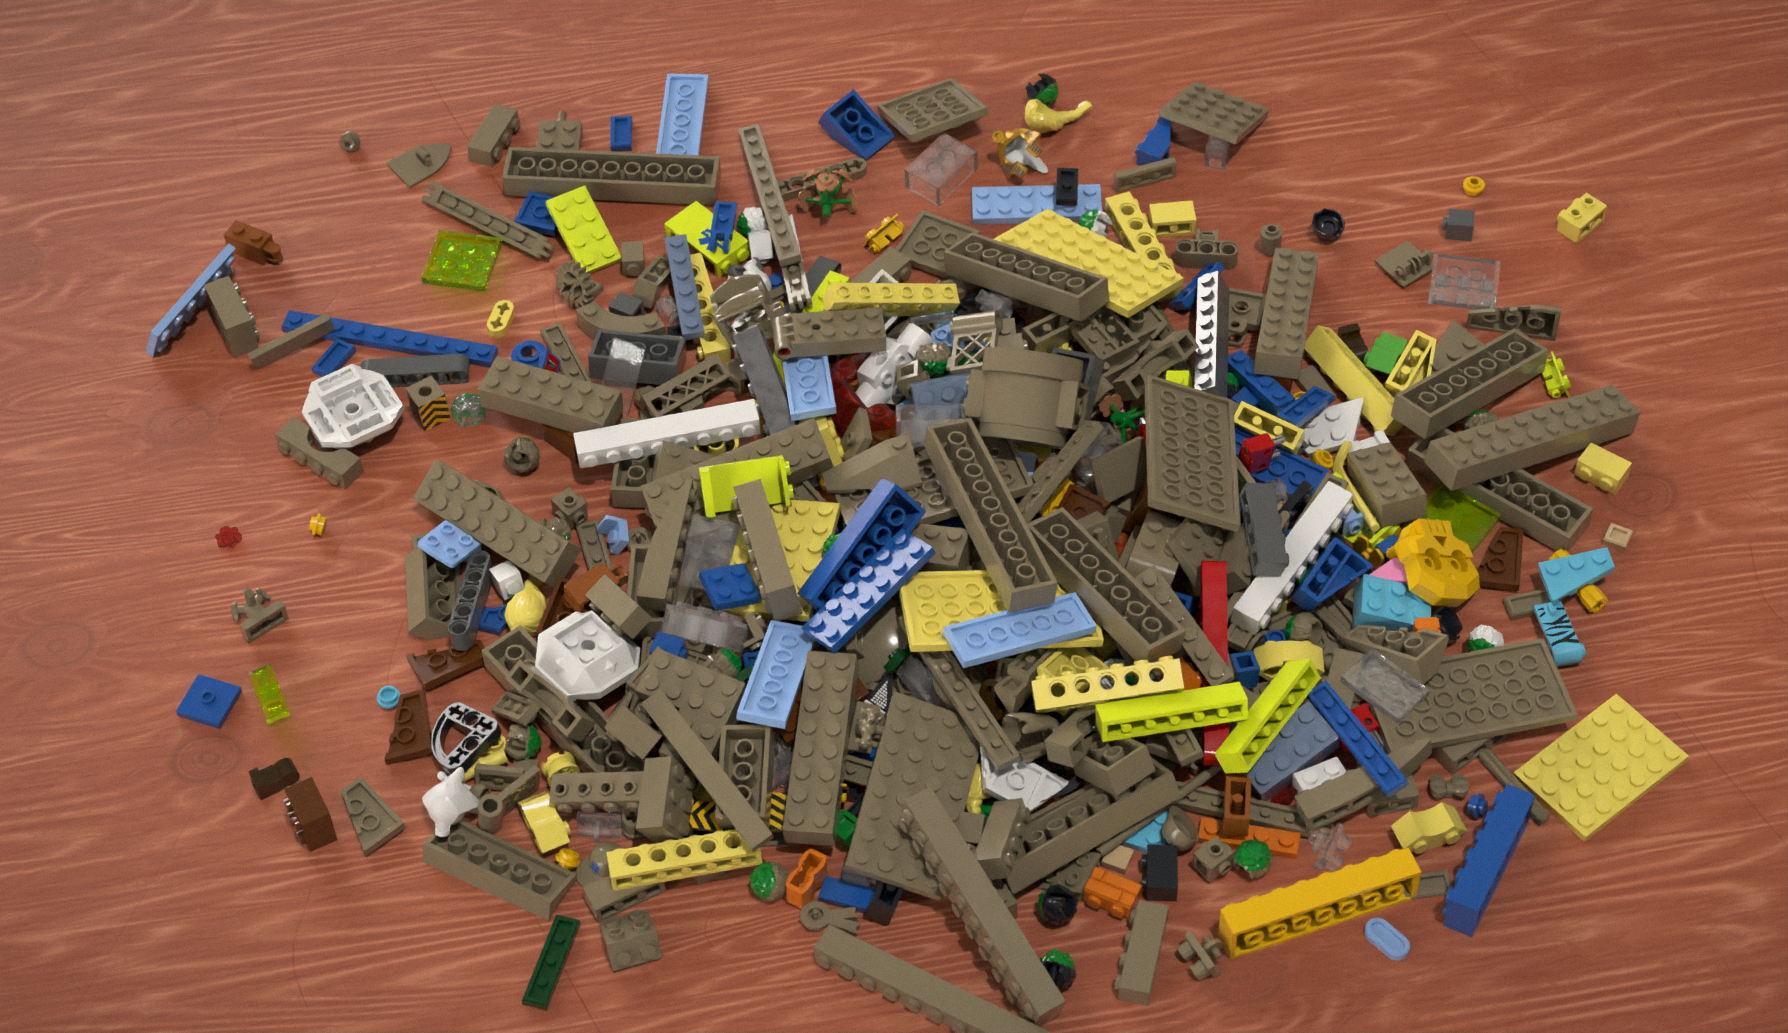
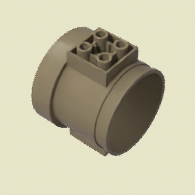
(1027, 396)

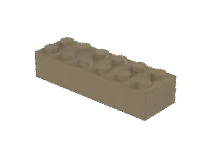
(549, 397)
(766, 551)

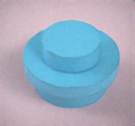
(388, 697)

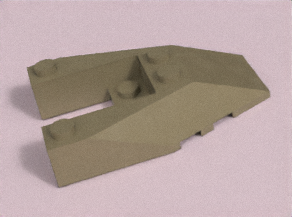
(1102, 334)

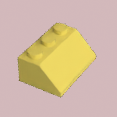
(1069, 659)

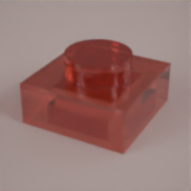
(843, 408)

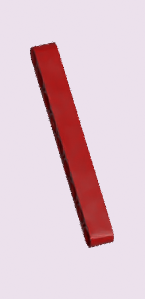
(1214, 626)

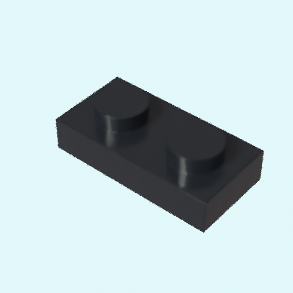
(1067, 186)
(1301, 495)

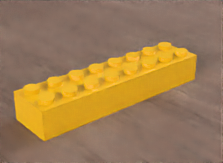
(1318, 903)

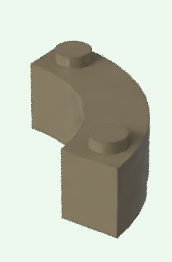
(594, 317)

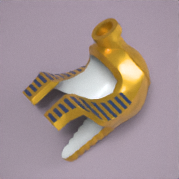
(1018, 149)

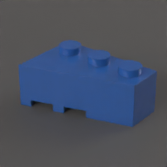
(1330, 573)

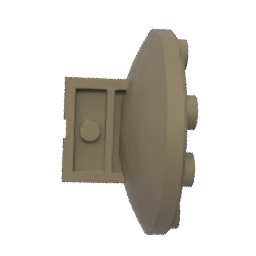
(875, 642)

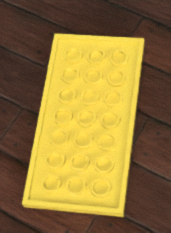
(1131, 278)
(952, 597)

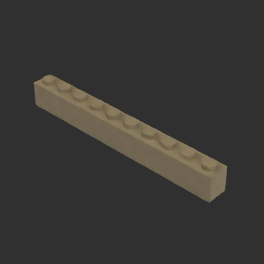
(914, 986)

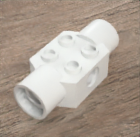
(879, 371)

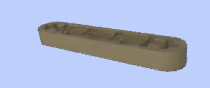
(849, 165)

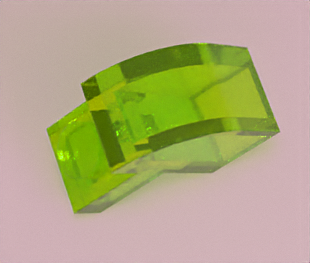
(269, 694)

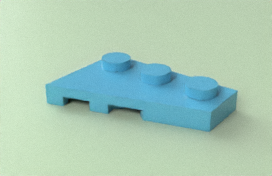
(1569, 573)

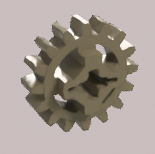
(575, 284)

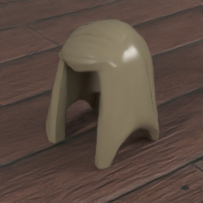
(1028, 733)

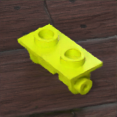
(1558, 384)

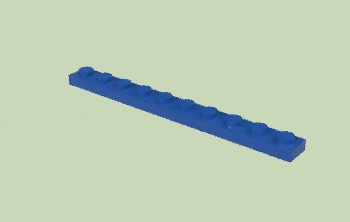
(397, 339)

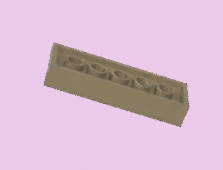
(499, 868)

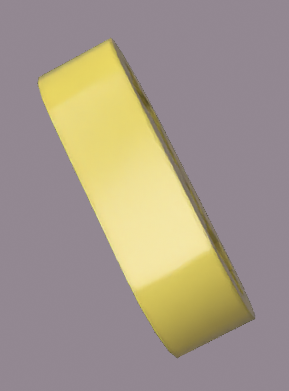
(505, 319)

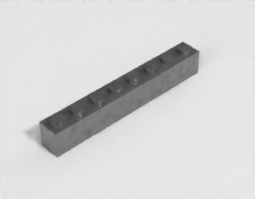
(1212, 335)
(766, 383)

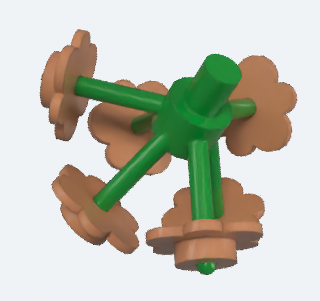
(828, 189)
(1122, 420)

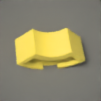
(1274, 655)
(544, 822)
(1429, 828)

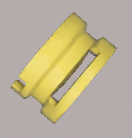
(559, 765)

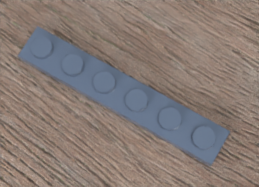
(684, 287)

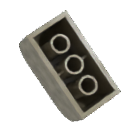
(1152, 547)

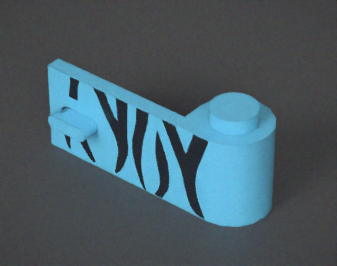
(1559, 634)

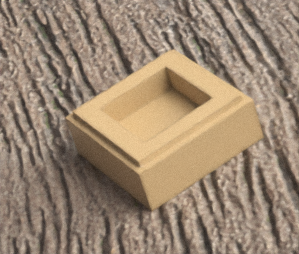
(1617, 537)
(1118, 859)

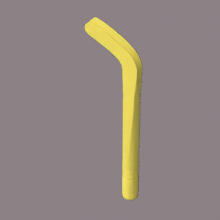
(1357, 500)

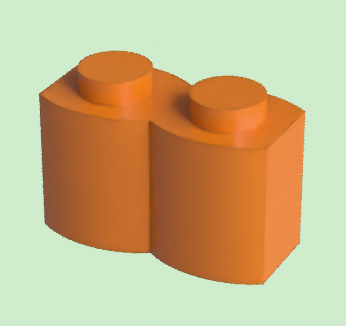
(806, 878)

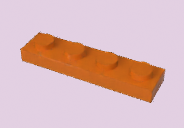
(1280, 842)

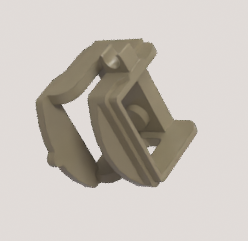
(738, 303)

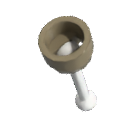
(477, 790)

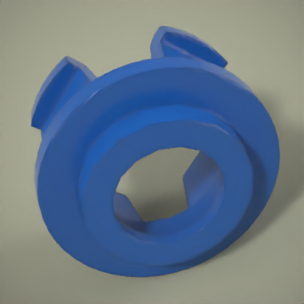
(525, 349)

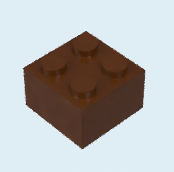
(309, 814)

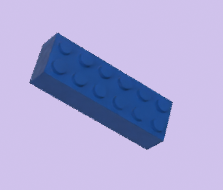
(873, 525)
(1487, 860)

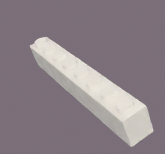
(684, 429)
(1302, 545)

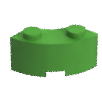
(1385, 353)

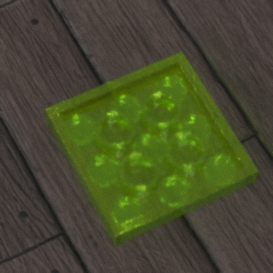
(461, 260)
(1468, 517)

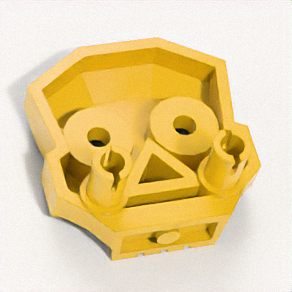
(1436, 563)

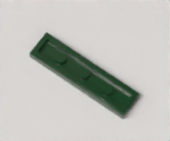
(551, 962)

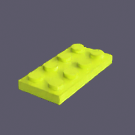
(583, 230)

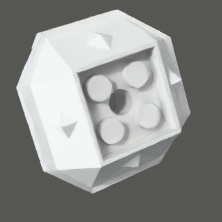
(351, 407)
(586, 656)

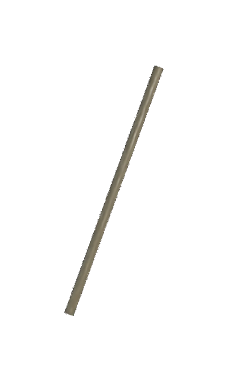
(1184, 791)

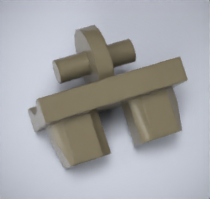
(1205, 965)

